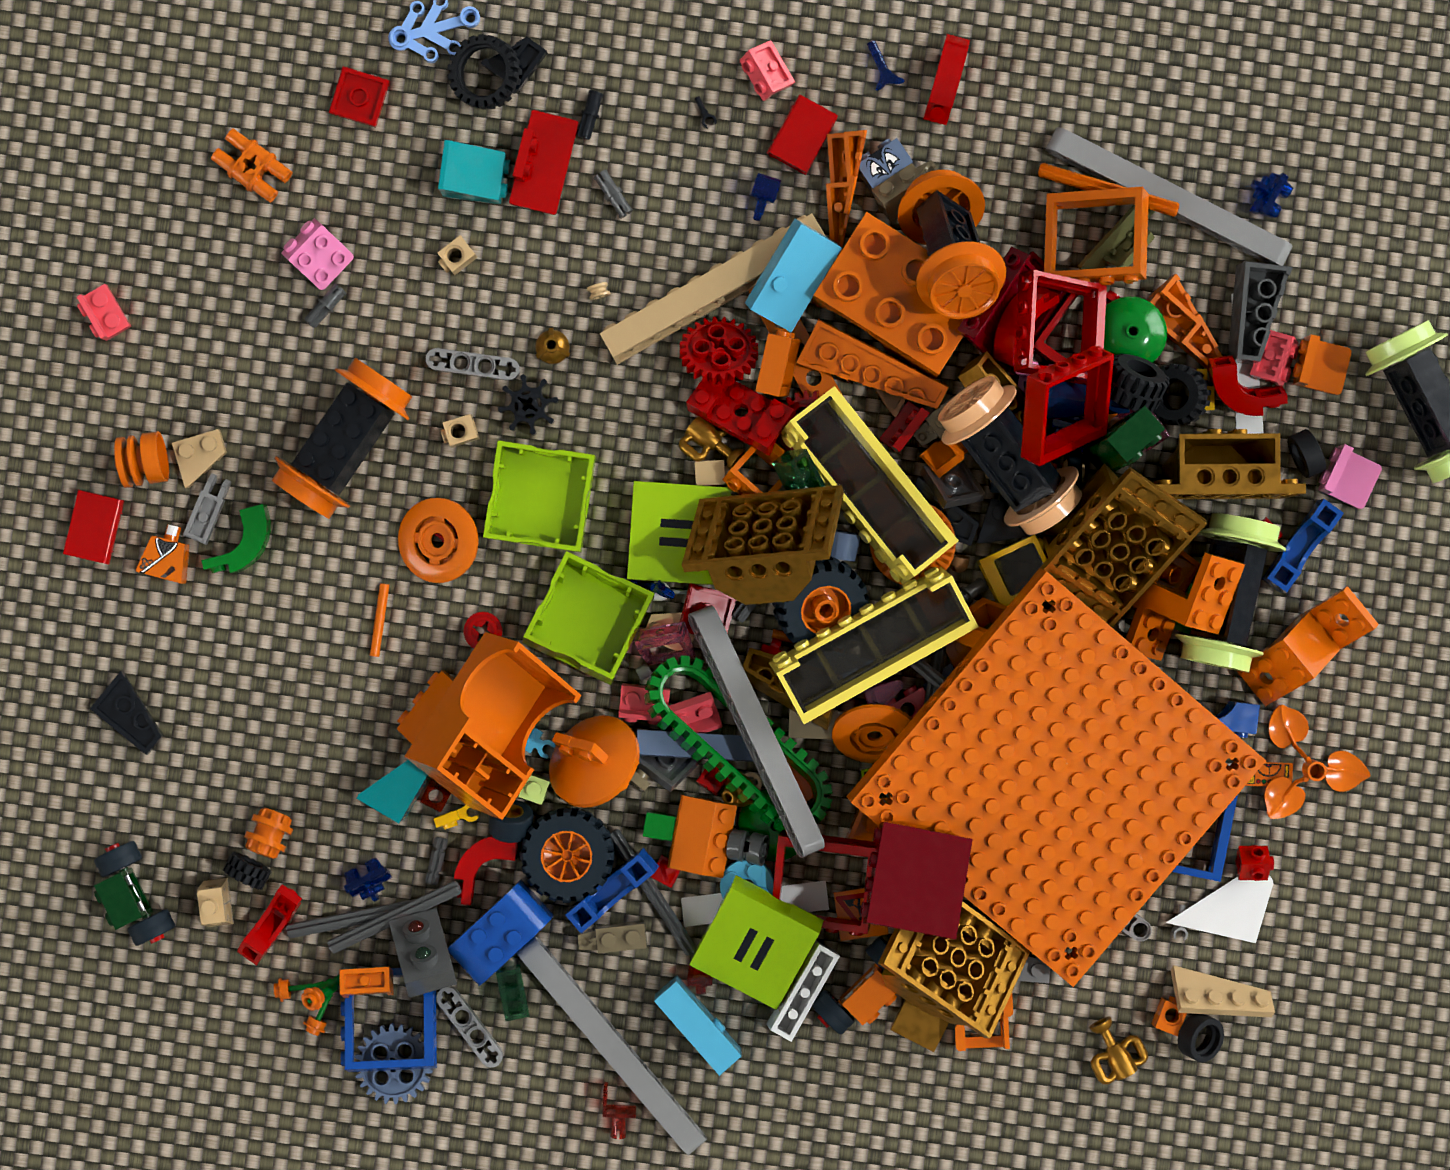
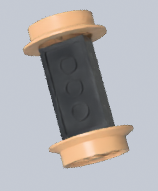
(993, 437)

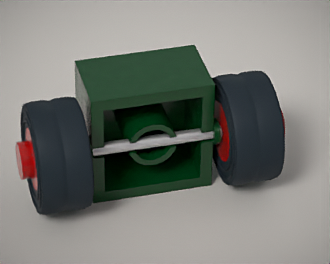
(125, 898)

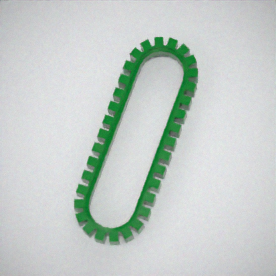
(655, 696)

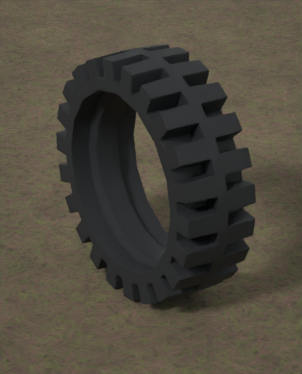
(460, 59)

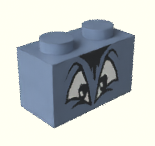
(883, 163)

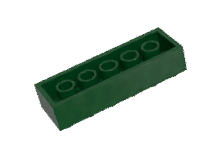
(1125, 440)

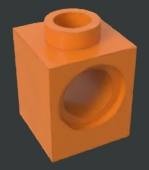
(1159, 1020)

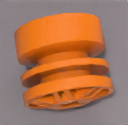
(136, 460)

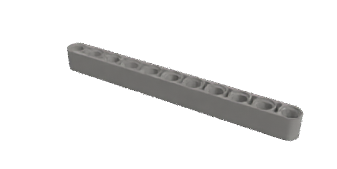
(1192, 208)
(756, 731)
(611, 1045)

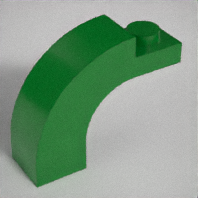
(254, 542)

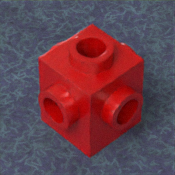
(1253, 863)

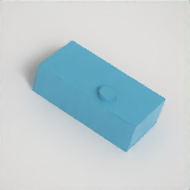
(793, 275)
(698, 1025)

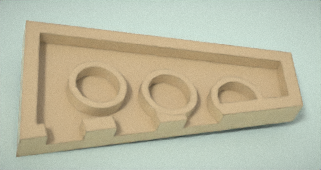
(1218, 996)

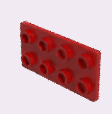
(543, 162)

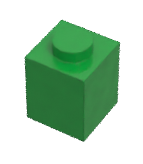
(659, 825)

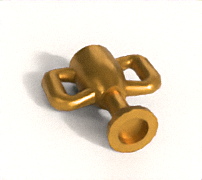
(710, 439)
(1116, 1054)

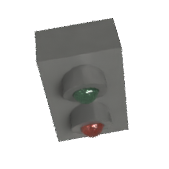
(422, 952)

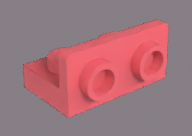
(766, 70)
(103, 313)
(1276, 359)
(633, 705)
(698, 713)

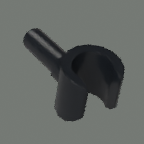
(704, 112)

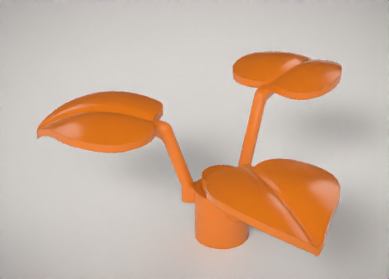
(1342, 773)

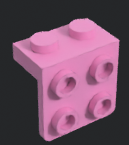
(317, 254)
(1349, 477)

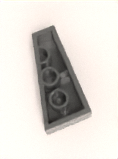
(1254, 308)

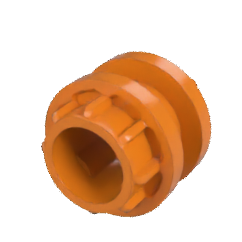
(268, 833)

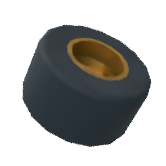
(514, 825)

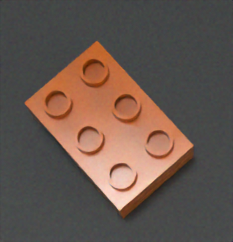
(878, 292)
(483, 724)

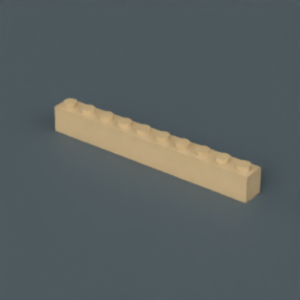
(694, 299)

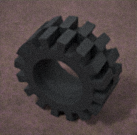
(247, 870)

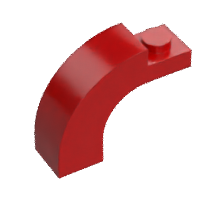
(947, 79)
(1005, 334)
(1238, 397)
(474, 857)
(270, 925)

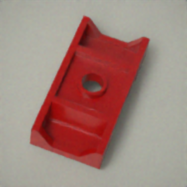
(757, 428)

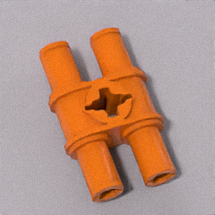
(255, 154)

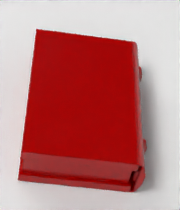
(802, 134)
(93, 527)

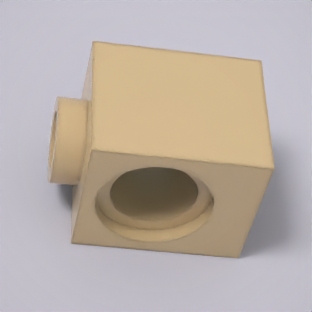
(456, 245)
(471, 433)
(710, 473)

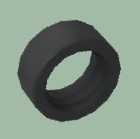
(1306, 453)
(1211, 1042)

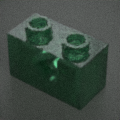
(797, 470)
(512, 993)

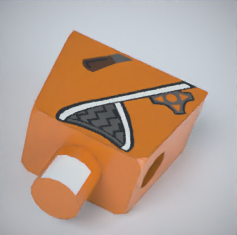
(166, 557)

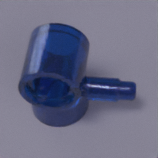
(765, 192)

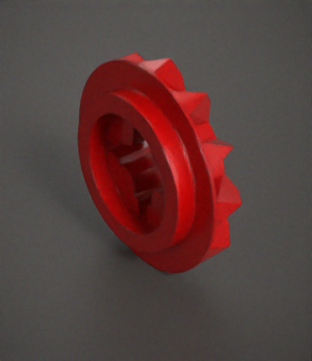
(479, 619)

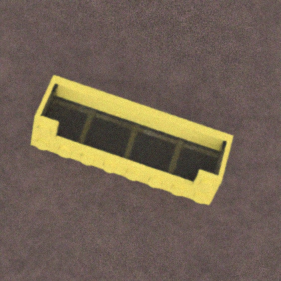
(876, 490)
(873, 644)

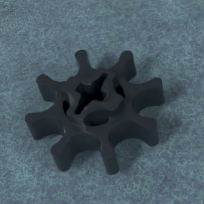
(535, 395)

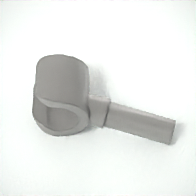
(643, 672)
(1175, 929)

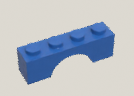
(1304, 540)
(1240, 717)
(618, 884)

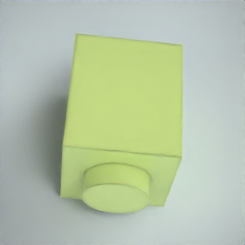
(535, 789)

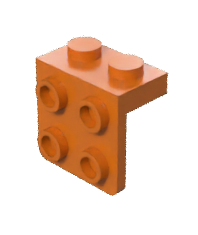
(1321, 365)

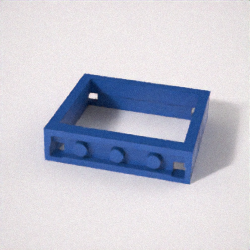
(1218, 850)
(430, 1039)

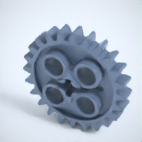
(396, 1086)

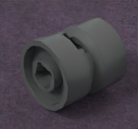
(749, 847)

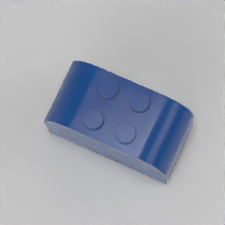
(500, 932)

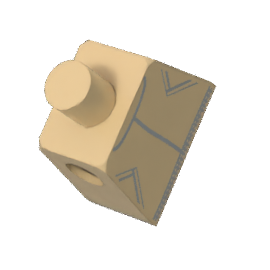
(215, 903)

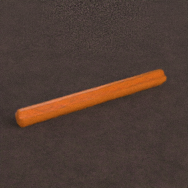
(1089, 183)

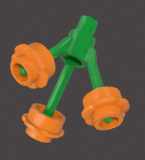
(315, 997)

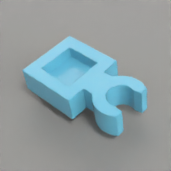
(535, 742)

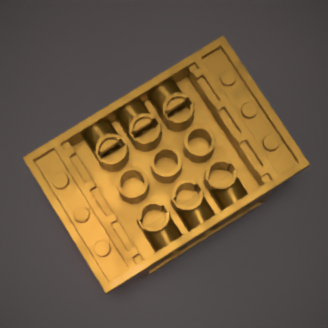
(1227, 467)
(1118, 541)
(763, 542)
(956, 979)

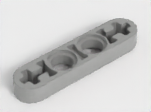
(473, 362)
(466, 1028)

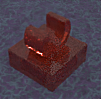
(699, 979)

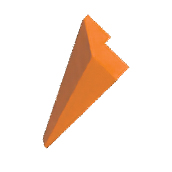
(844, 162)
(1183, 322)

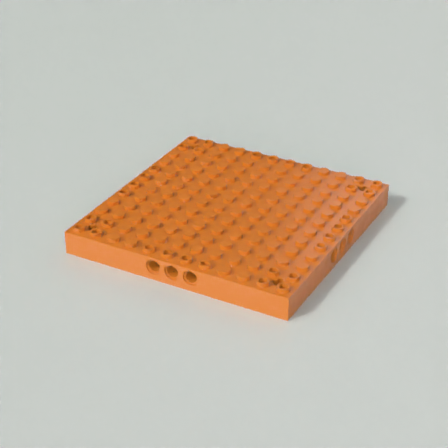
(1065, 770)

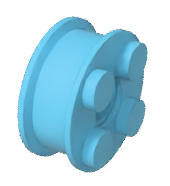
(759, 875)

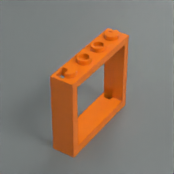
(1100, 198)

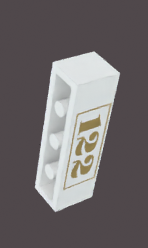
(803, 991)

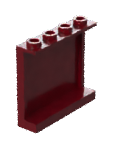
(982, 328)
(916, 880)

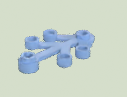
(430, 29)

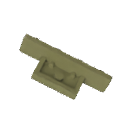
(1117, 245)

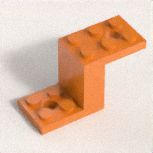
(1200, 609)
(1308, 646)

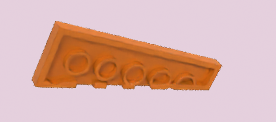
(854, 360)

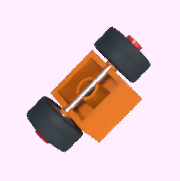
(861, 999)

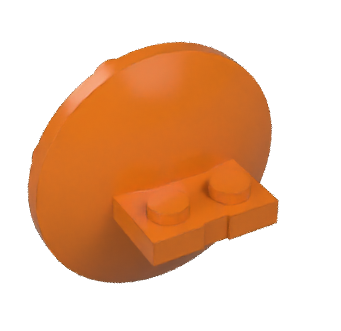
(593, 761)

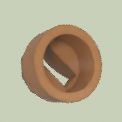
(959, 563)

